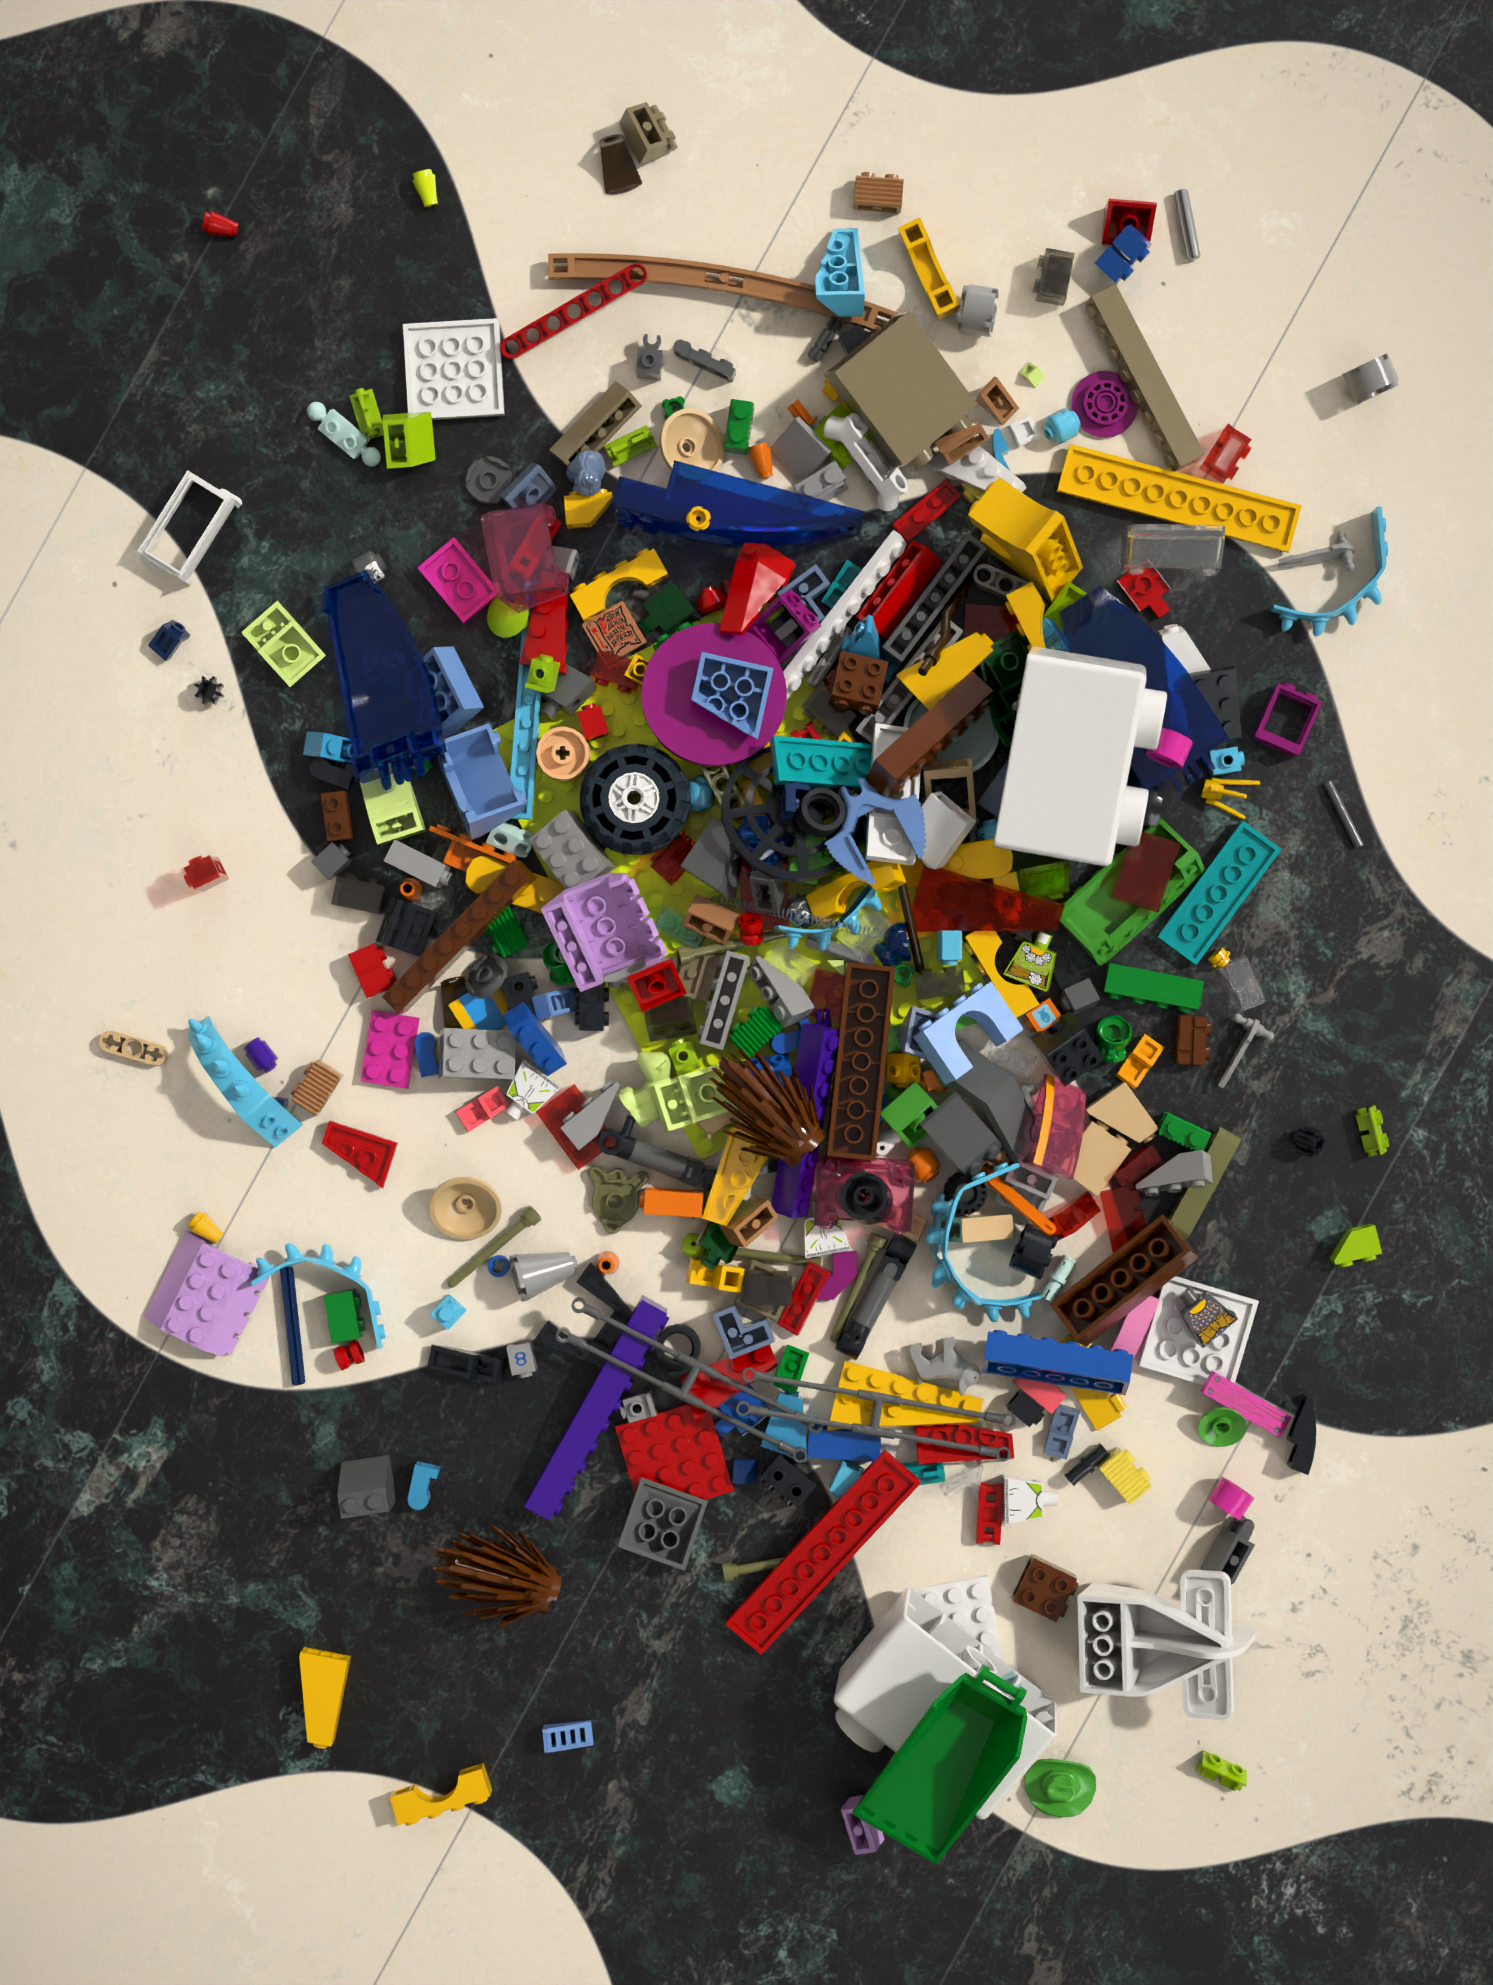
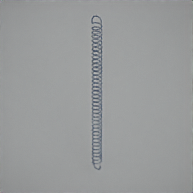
(804, 916)

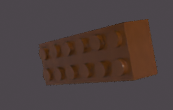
(929, 736)
(1124, 1280)

